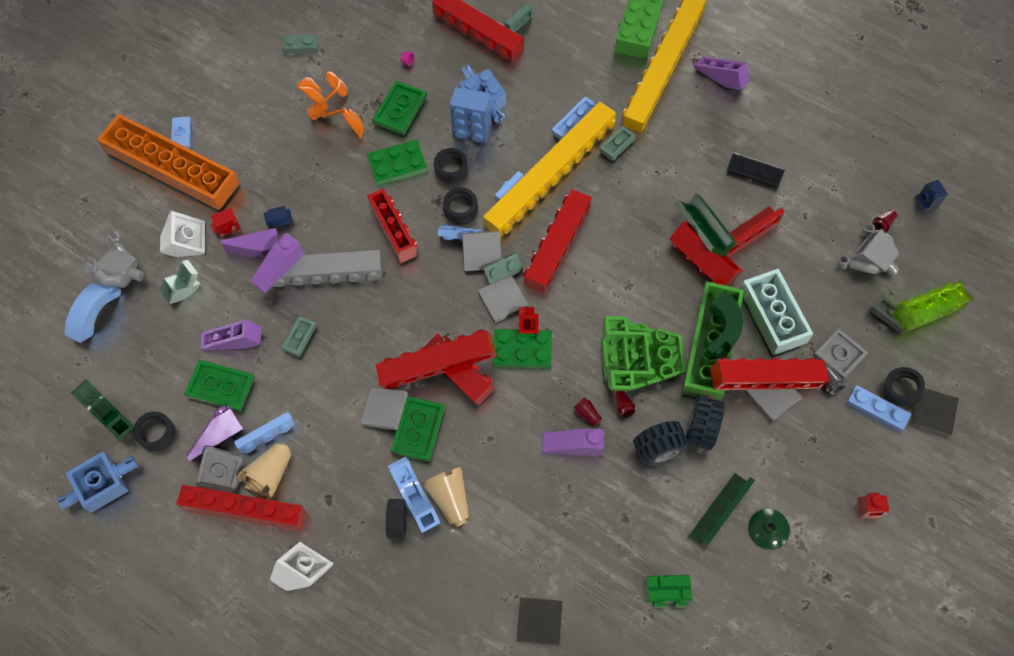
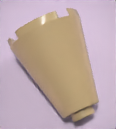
(266, 471)
(449, 495)

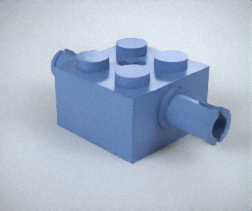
(485, 83)
(97, 482)

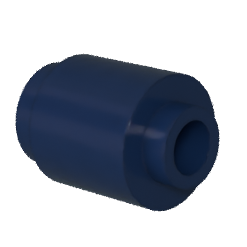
(277, 216)

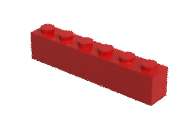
(479, 27)
(557, 241)
(436, 359)
(768, 374)
(241, 507)

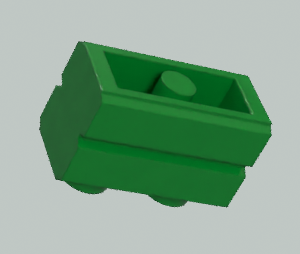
(668, 590)

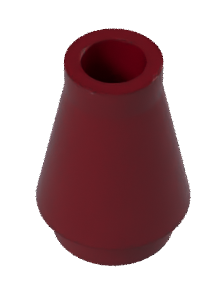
(885, 220)
(623, 404)
(587, 411)

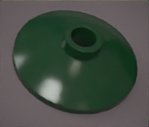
(762, 535)

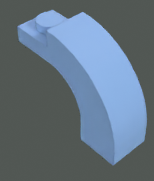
(85, 309)
(413, 494)

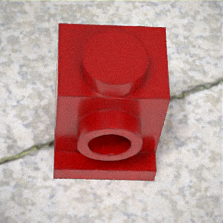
(224, 222)
(528, 320)
(873, 505)

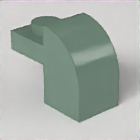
(181, 285)

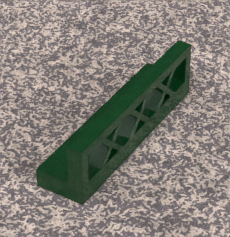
(707, 225)
(720, 510)

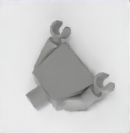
(874, 254)
(115, 267)

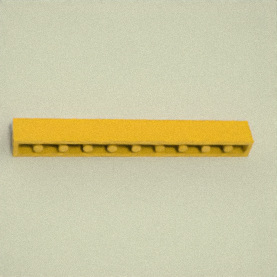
(662, 65)
(549, 169)

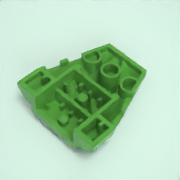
(638, 354)

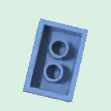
(470, 114)

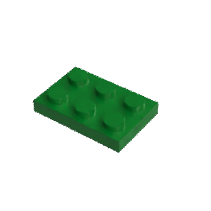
(399, 107)
(397, 162)
(522, 350)
(219, 385)
(418, 429)

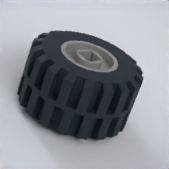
(705, 422)
(661, 443)

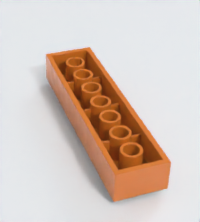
(168, 161)

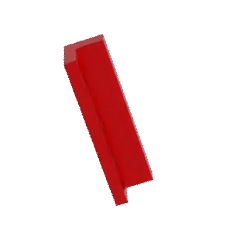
(755, 227)

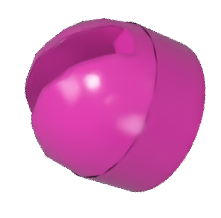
(407, 58)

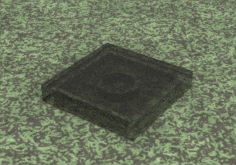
(935, 412)
(539, 621)

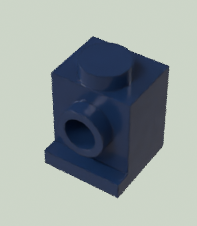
(931, 195)

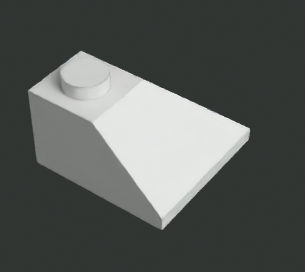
(182, 236)
(299, 568)

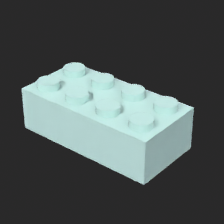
(776, 312)

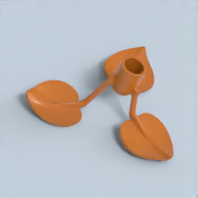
(320, 108)

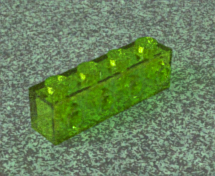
(932, 305)

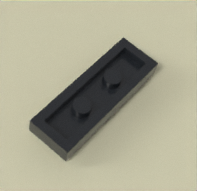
(756, 169)

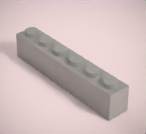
(334, 268)

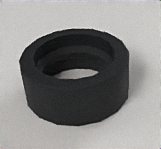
(450, 177)
(457, 193)
(904, 372)
(145, 420)
(396, 518)

